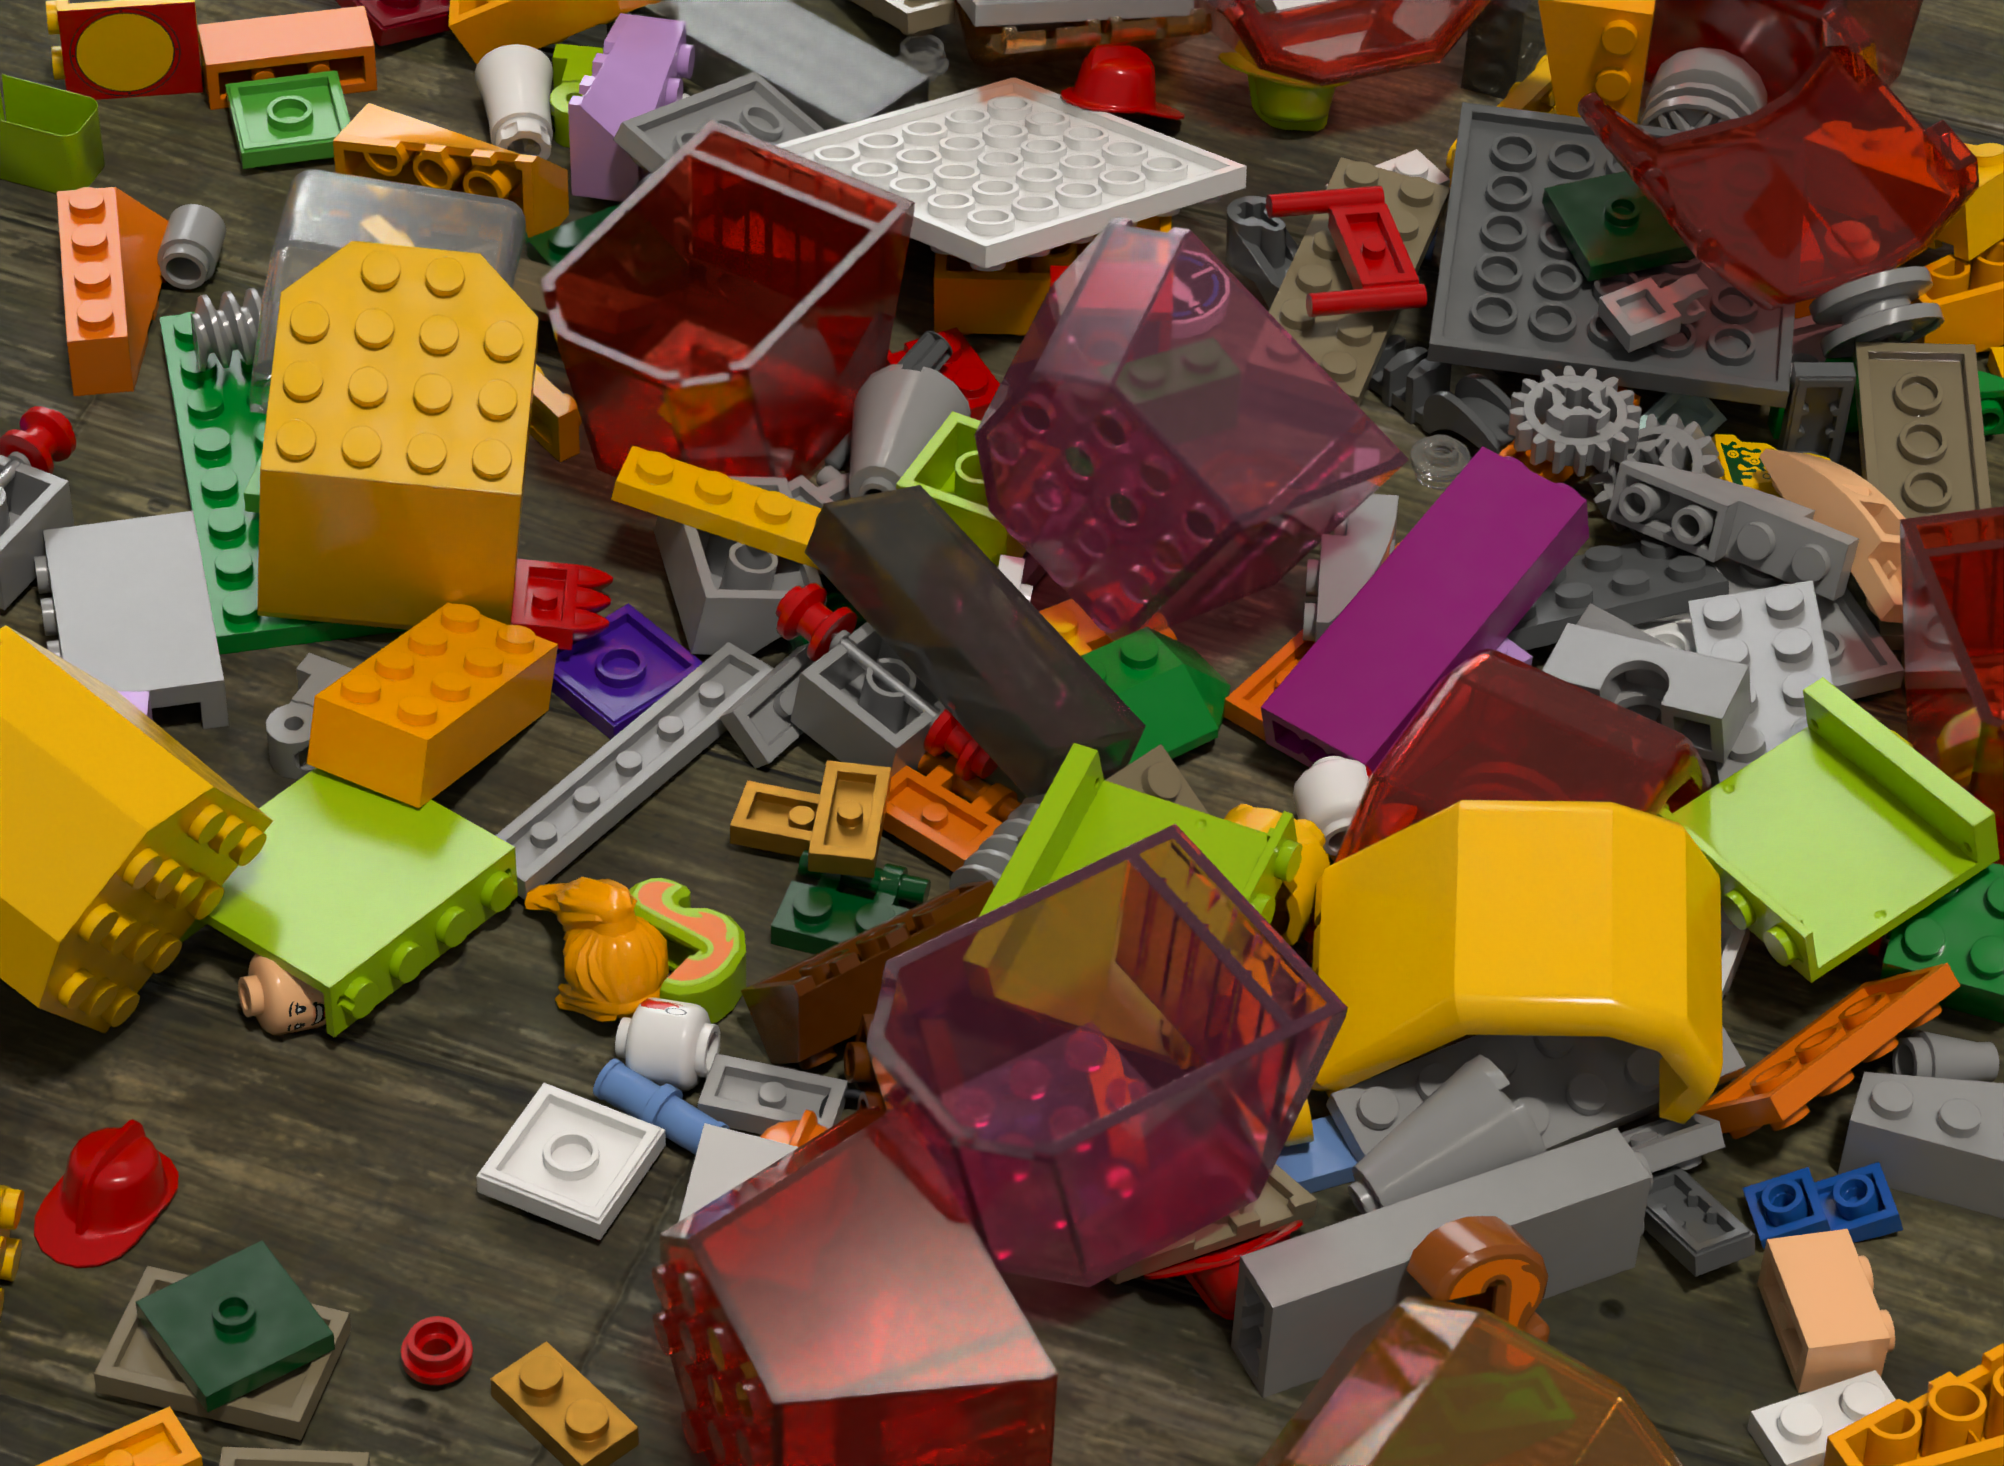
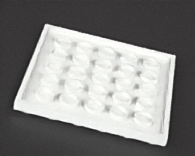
(1019, 170)

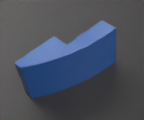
(1800, 1206)

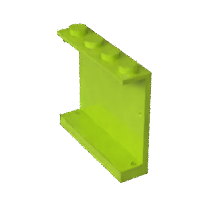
(1092, 818)
(1836, 836)
(361, 890)

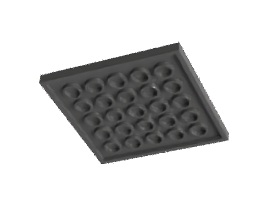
(1522, 303)

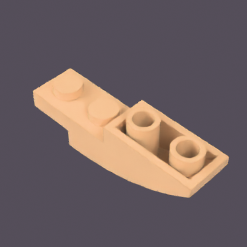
(1855, 508)

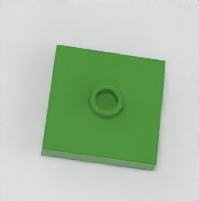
(287, 118)

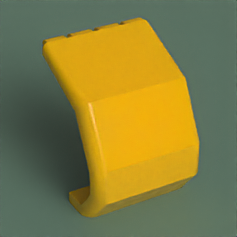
(1526, 929)

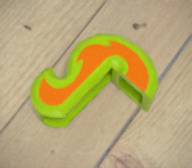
(702, 947)

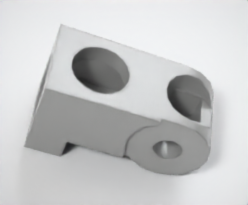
(290, 724)

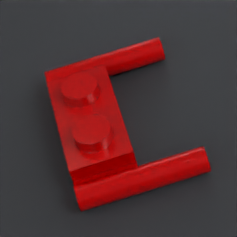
(1367, 246)

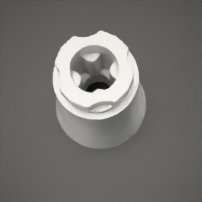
(516, 98)

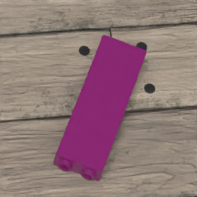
(1431, 605)

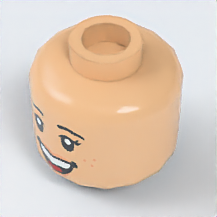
(279, 999)

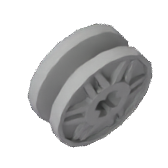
(1877, 310)

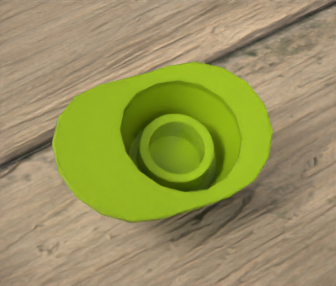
(1283, 100)

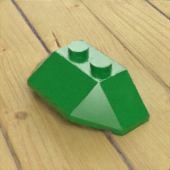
(1165, 688)

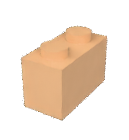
(1824, 1308)

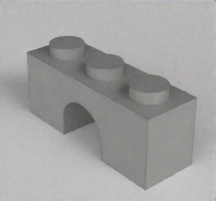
(1696, 692)

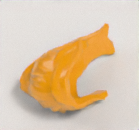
(608, 951)

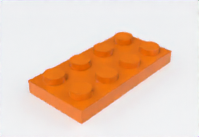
(1826, 1050)

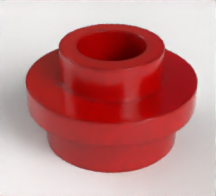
(434, 1337)

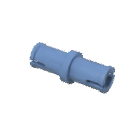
(653, 1104)

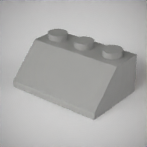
(726, 586)

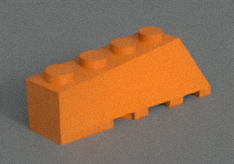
(108, 285)

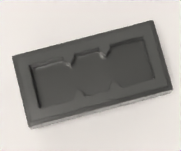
(1817, 408)
(1694, 1224)

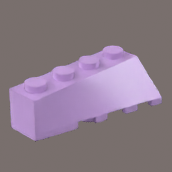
(633, 76)

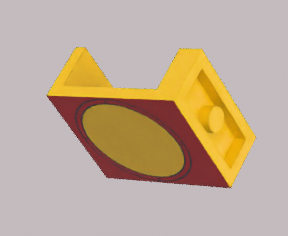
(126, 47)

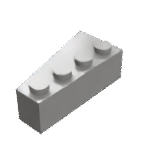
(1931, 1138)

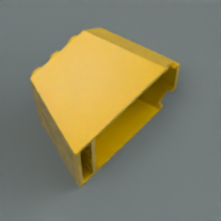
(395, 439)
(102, 839)

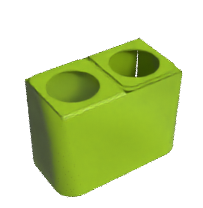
(48, 137)

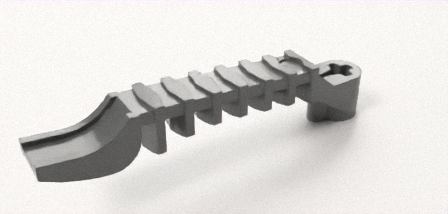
(1404, 378)

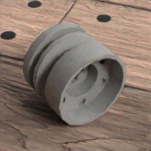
(1702, 90)

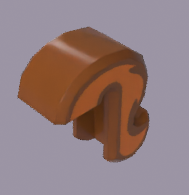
(1486, 1265)

